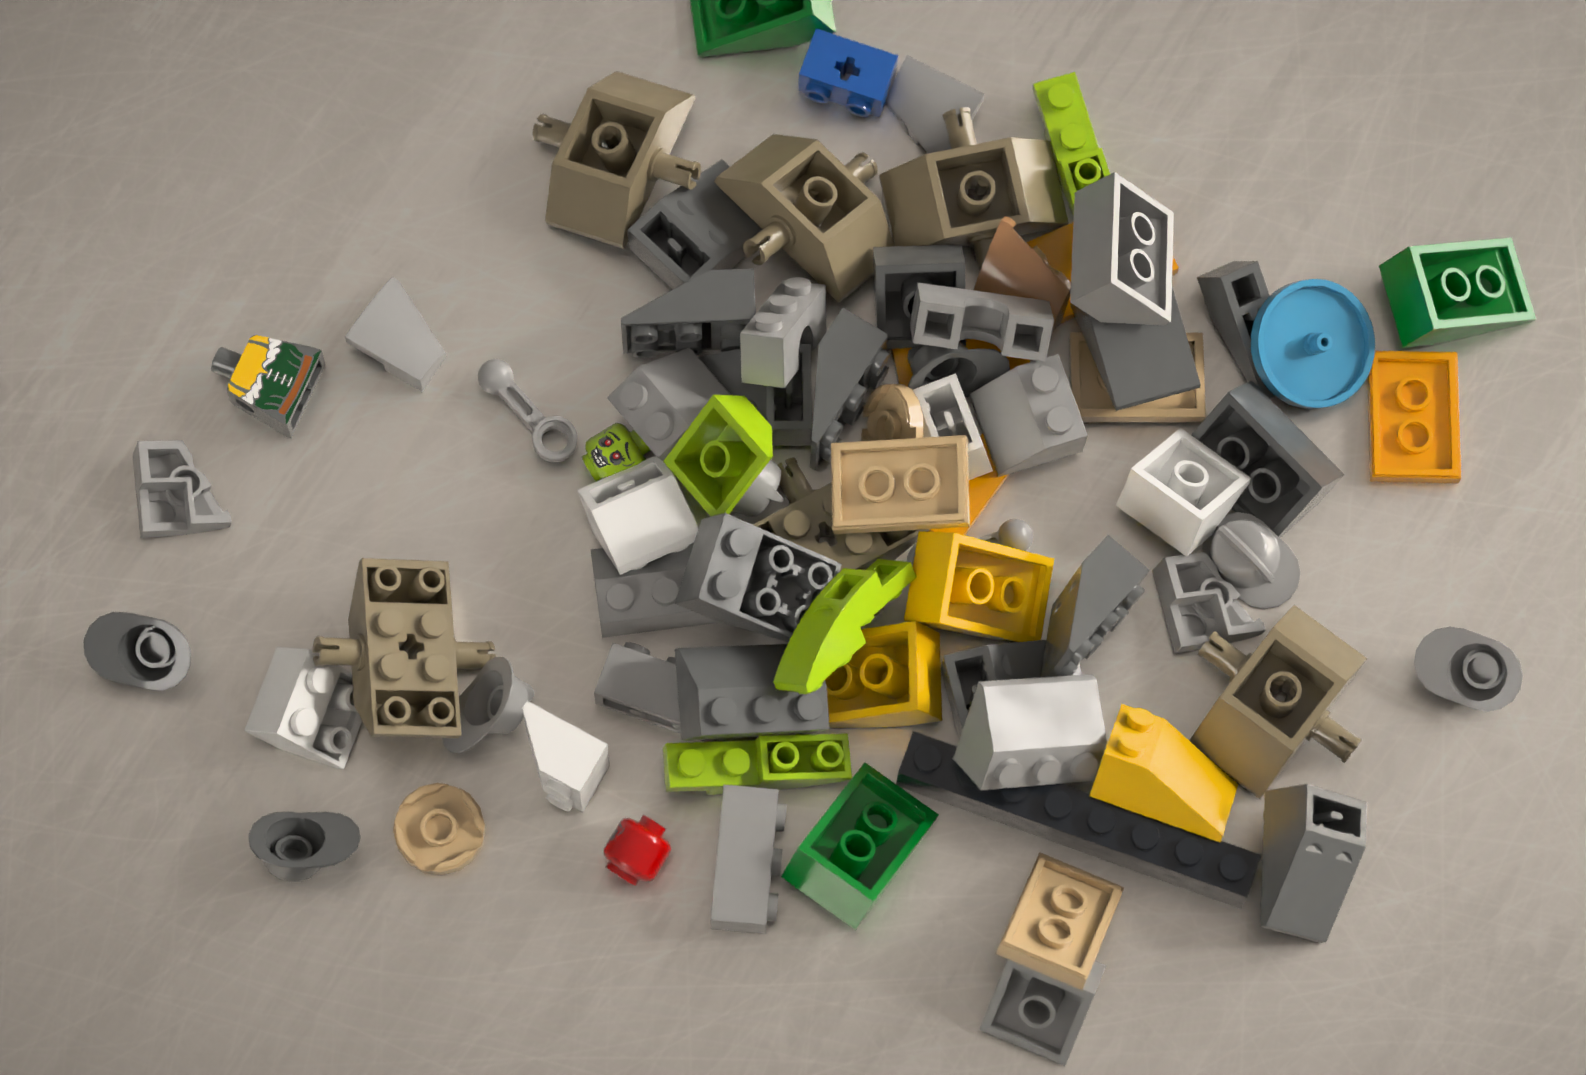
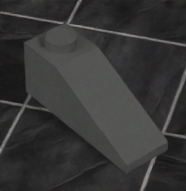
(1233, 300)

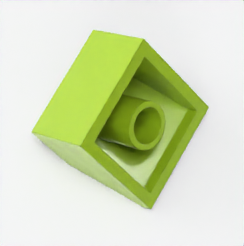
(722, 452)

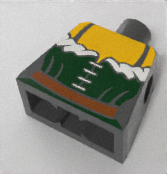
(271, 379)

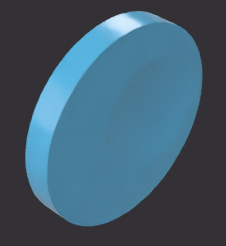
(1312, 343)

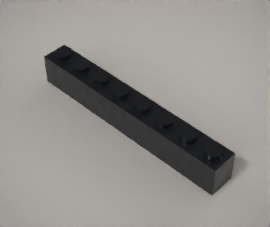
(1085, 825)

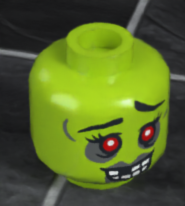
(613, 451)

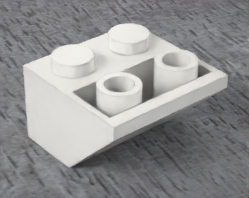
(948, 414)
(639, 515)
(306, 708)

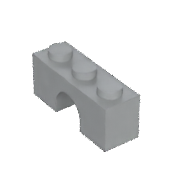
(1012, 323)
(772, 337)

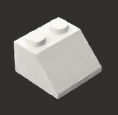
(1182, 491)
(565, 757)

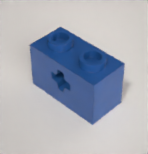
(832, 58)

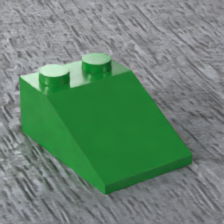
(757, 24)
(1456, 290)
(859, 845)

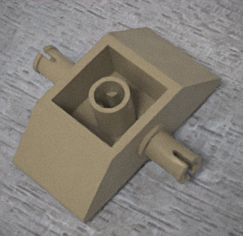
(614, 156)
(930, 199)
(810, 209)
(810, 518)
(404, 649)
(1254, 733)

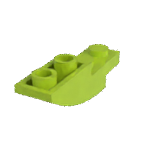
(1070, 133)
(832, 624)
(763, 763)

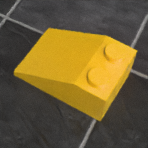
(978, 587)
(888, 680)
(1163, 776)

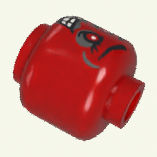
(637, 850)

